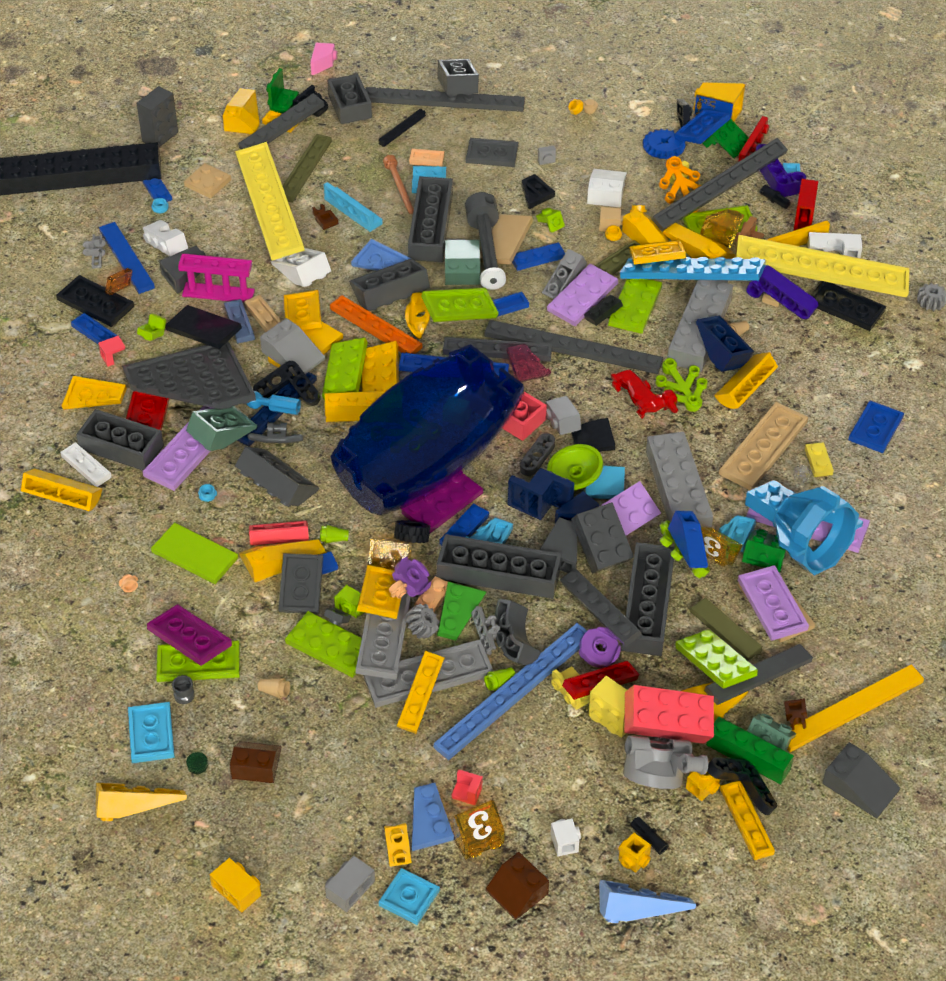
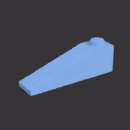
(626, 904)

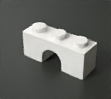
(167, 241)
(845, 244)

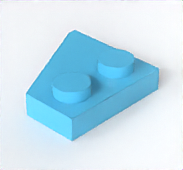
(739, 529)
(495, 531)

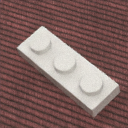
(86, 464)

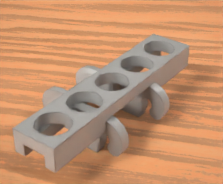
(91, 250)
(488, 640)

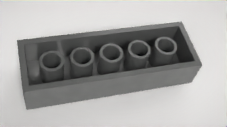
(430, 219)
(499, 566)
(649, 597)

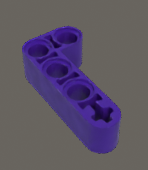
(779, 180)
(784, 292)

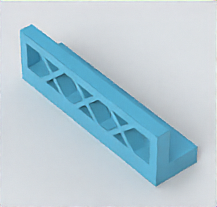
(351, 207)

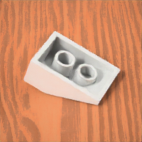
(606, 188)
(303, 266)

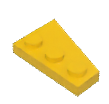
(92, 392)

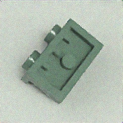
(770, 731)

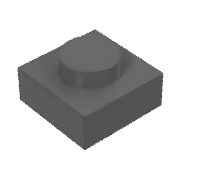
(337, 616)

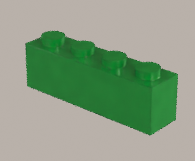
(743, 745)

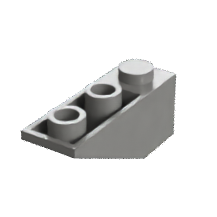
(567, 270)

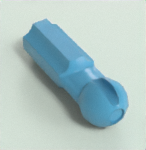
(277, 403)

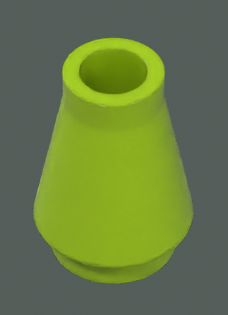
(333, 534)
(497, 678)

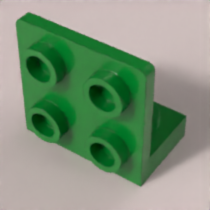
(279, 98)
(729, 137)
(763, 550)

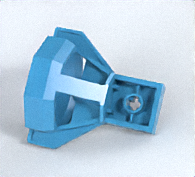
(798, 517)

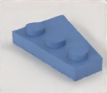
(377, 256)
(429, 818)

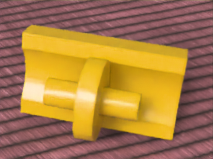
(397, 845)

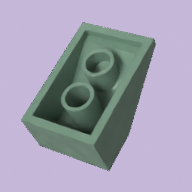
(462, 262)
(219, 427)

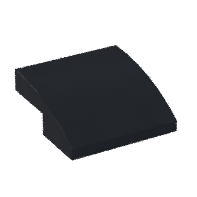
(595, 434)

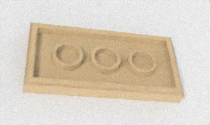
(508, 236)

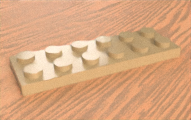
(763, 446)

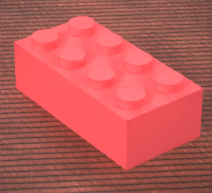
(526, 417)
(669, 714)

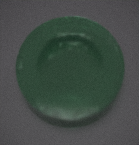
(197, 763)

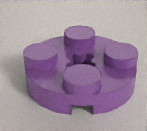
(415, 585)
(595, 657)

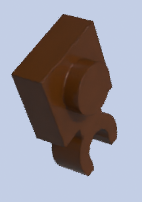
(325, 218)
(796, 712)

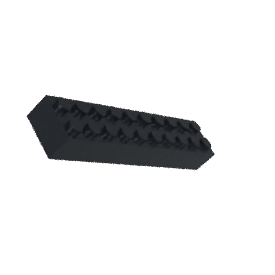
(80, 168)

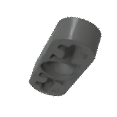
(537, 462)

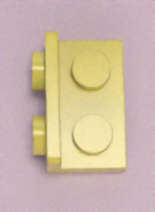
(557, 681)

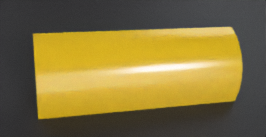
(746, 380)
(61, 489)

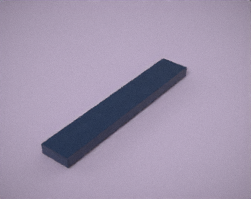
(264, 415)

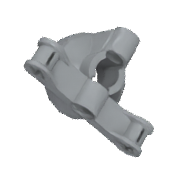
(661, 761)

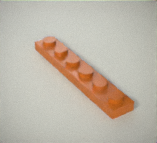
(375, 325)

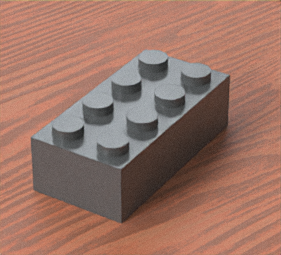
(120, 439)

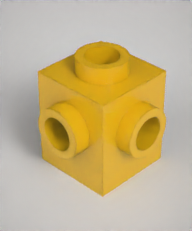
(702, 785)
(634, 853)

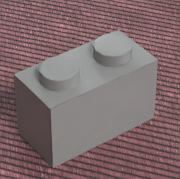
(563, 415)
(349, 883)

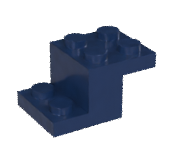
(540, 493)

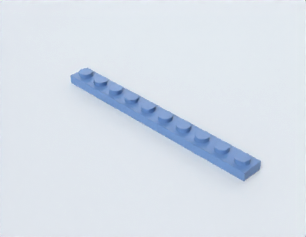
(509, 693)

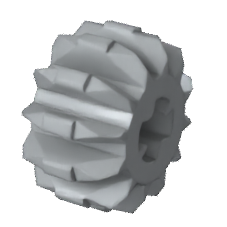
(931, 297)
(422, 621)

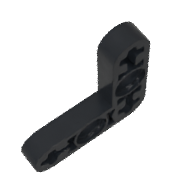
(286, 378)
(745, 772)

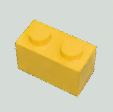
(235, 884)

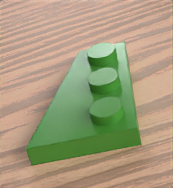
(457, 609)

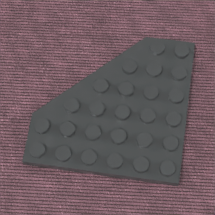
(193, 376)

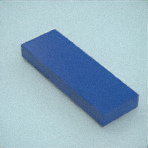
(92, 328)

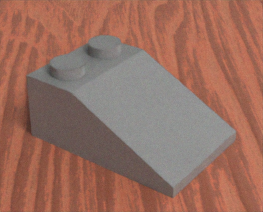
(289, 343)

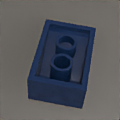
(723, 344)

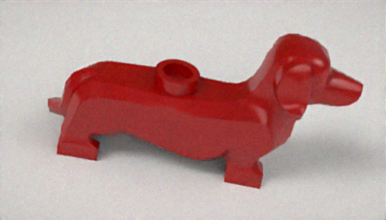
(642, 395)

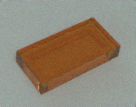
(118, 281)

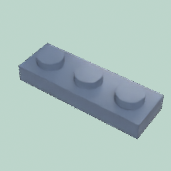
(236, 312)

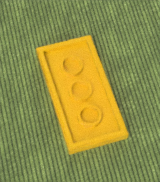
(321, 337)

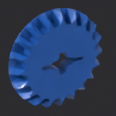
(665, 150)

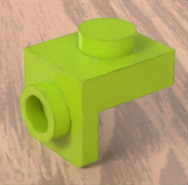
(552, 218)
(154, 328)

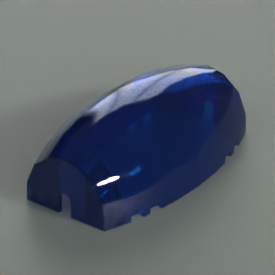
(425, 431)

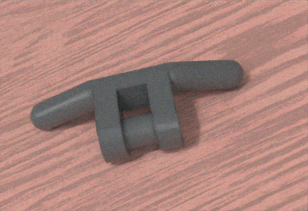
(276, 438)

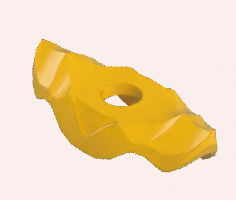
(417, 324)

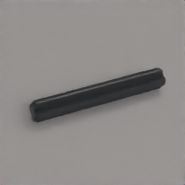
(402, 127)

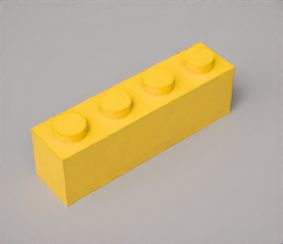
(348, 405)

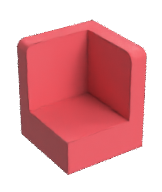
(109, 347)
(467, 787)

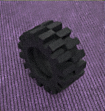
(412, 531)

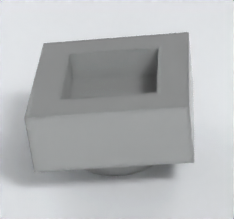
(546, 155)

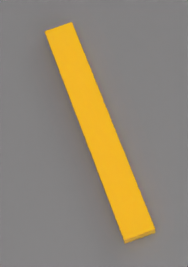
(855, 706)

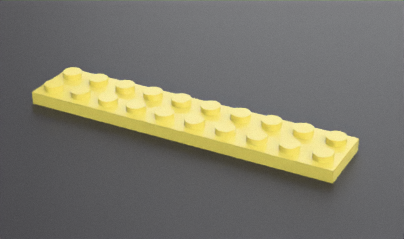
(269, 201)
(826, 266)

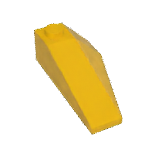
(642, 229)
(268, 559)

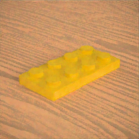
(380, 367)

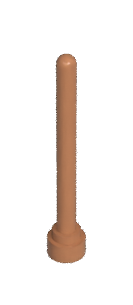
(391, 163)

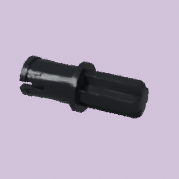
(775, 196)
(649, 834)

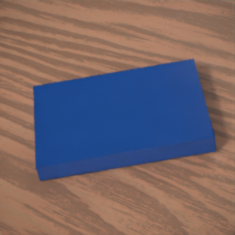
(702, 126)
(876, 426)

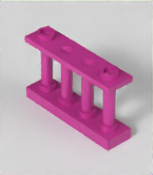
(219, 266)

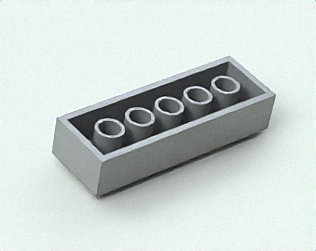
(707, 300)
(677, 476)

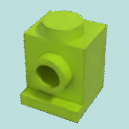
(348, 601)

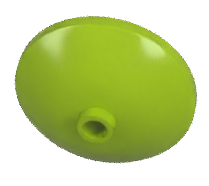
(578, 464)

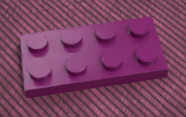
(444, 503)
(189, 634)

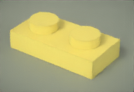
(819, 459)

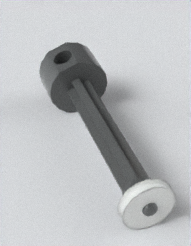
(482, 215)

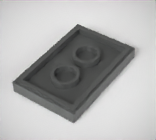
(492, 152)
(300, 583)

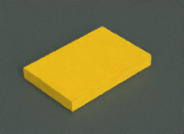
(657, 252)
(303, 309)
(375, 593)

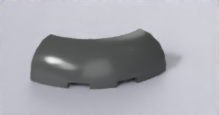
(512, 632)

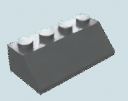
(390, 284)
(275, 476)

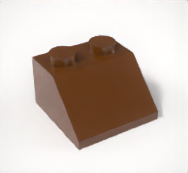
(255, 761)
(518, 886)

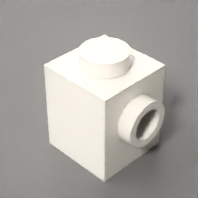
(565, 837)

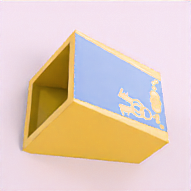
(720, 97)

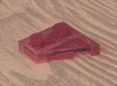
(525, 363)

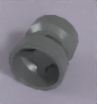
(183, 689)

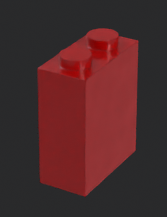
(806, 203)

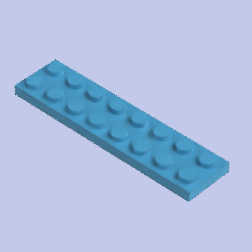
(696, 269)

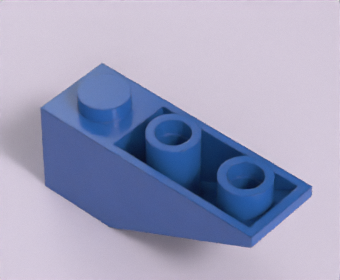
(689, 539)

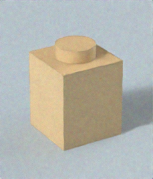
(609, 217)

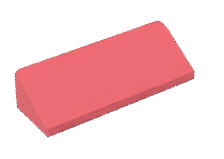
(278, 533)

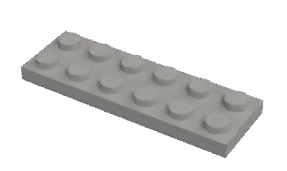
(383, 643)
(461, 665)

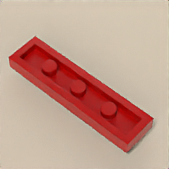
(755, 138)
(582, 684)

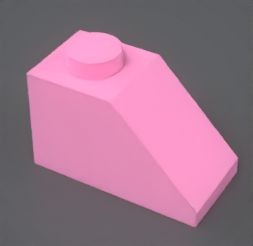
(322, 57)

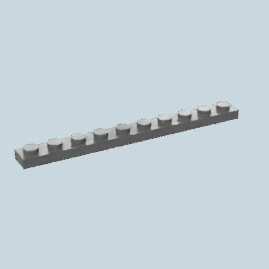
(441, 99)
(719, 184)
(576, 347)

